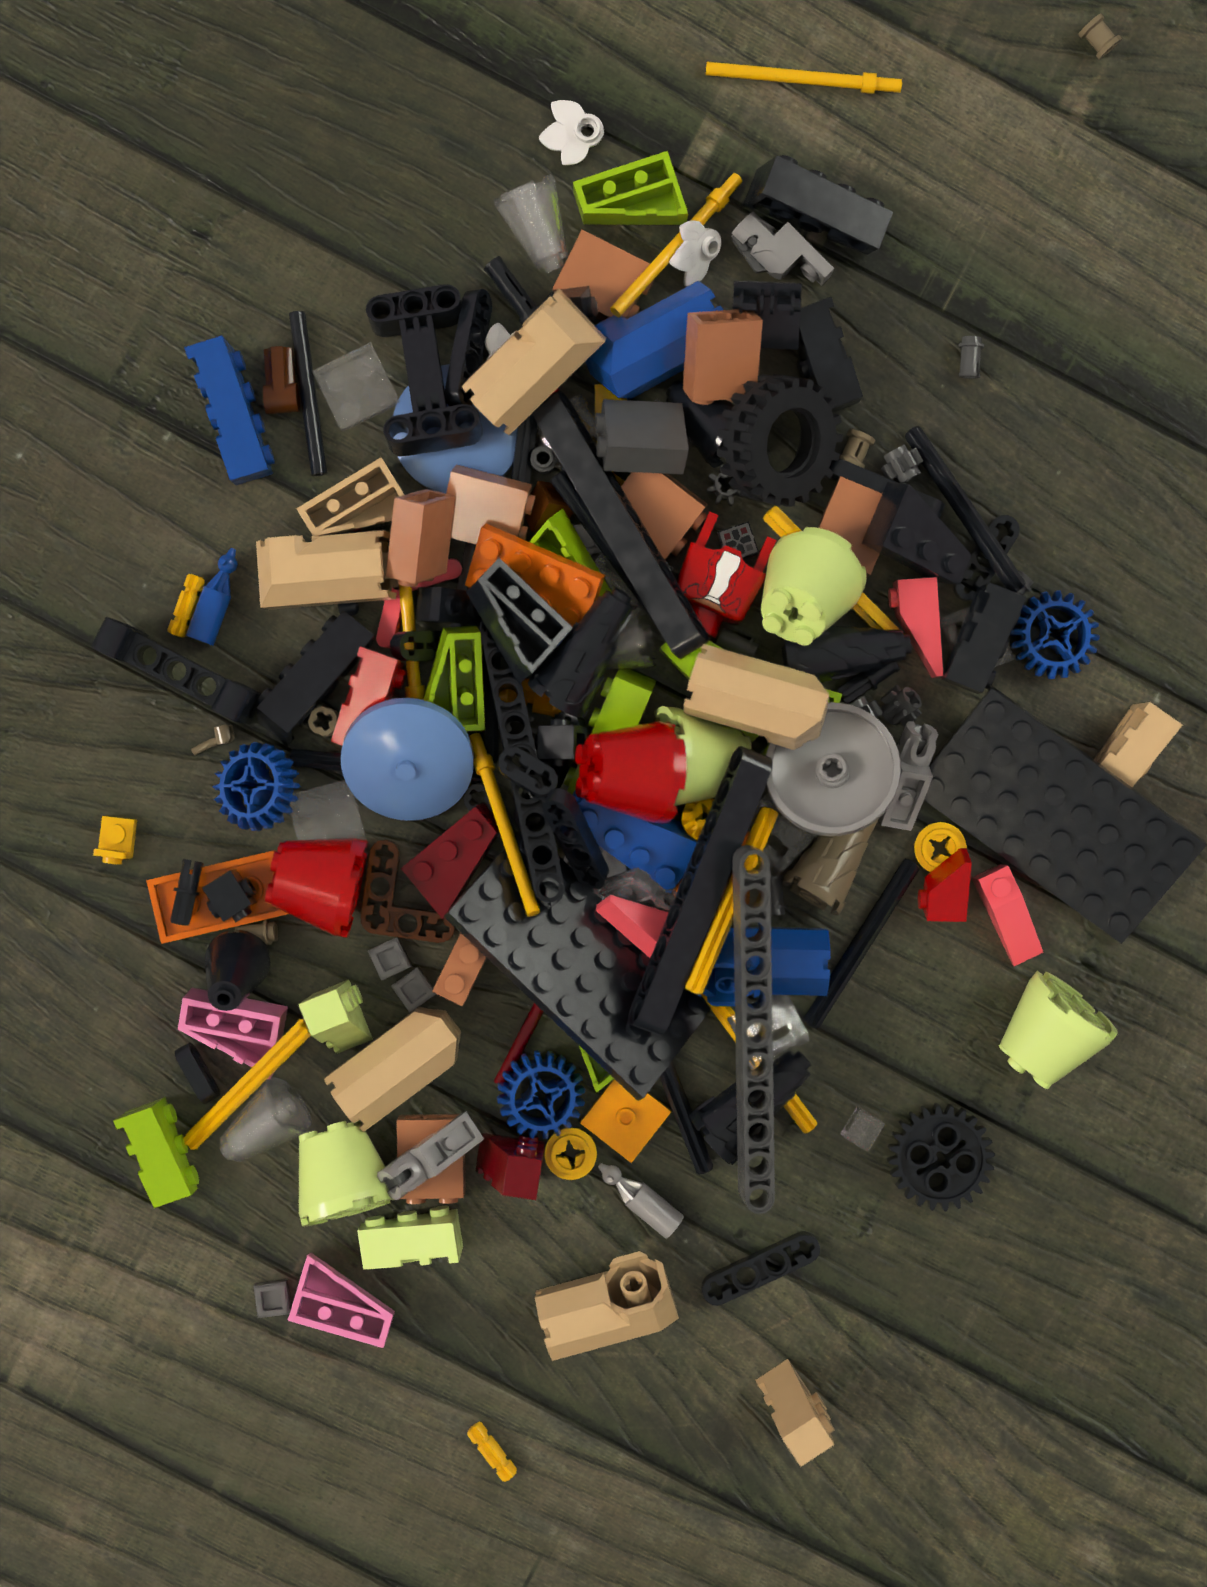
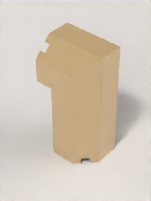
(533, 362)
(324, 570)
(757, 697)
(395, 1065)
(606, 1306)

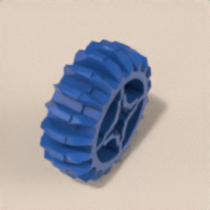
(1063, 646)
(247, 770)
(530, 1100)

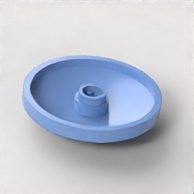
(490, 454)
(407, 759)

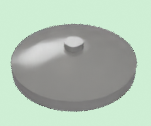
(840, 777)

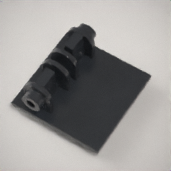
(776, 305)

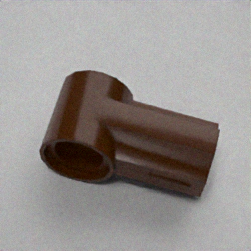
(281, 391)

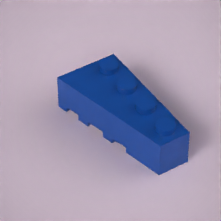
(231, 409)
(653, 847)

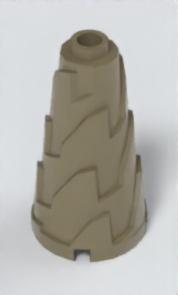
(828, 869)

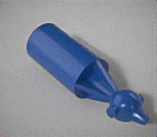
(213, 602)

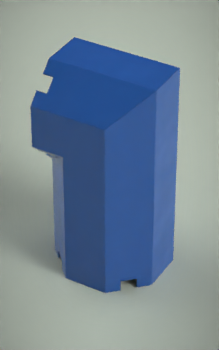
(647, 345)
(797, 961)

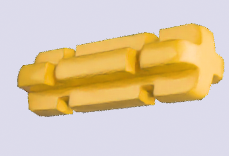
(186, 605)
(492, 1451)

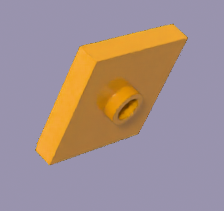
(624, 1121)

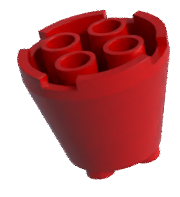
(633, 770)
(319, 881)

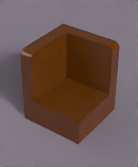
(546, 505)

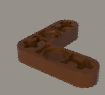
(392, 913)

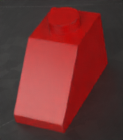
(947, 889)

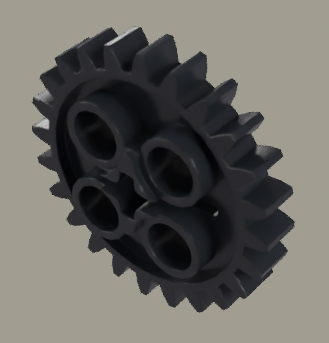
(956, 1182)

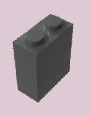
(642, 436)

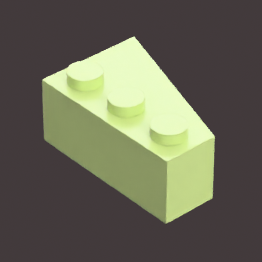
(336, 1017)
(410, 1238)

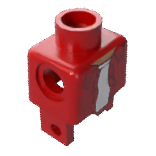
(720, 581)

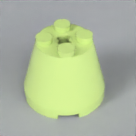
(810, 584)
(707, 752)
(1054, 1030)
(338, 1174)

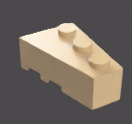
(1137, 742)
(797, 1414)

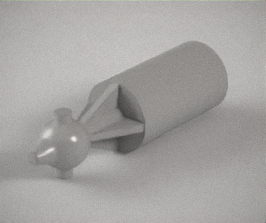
(643, 1201)

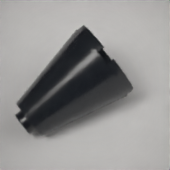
(702, 422)
(235, 968)

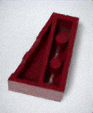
(452, 859)
(511, 1164)

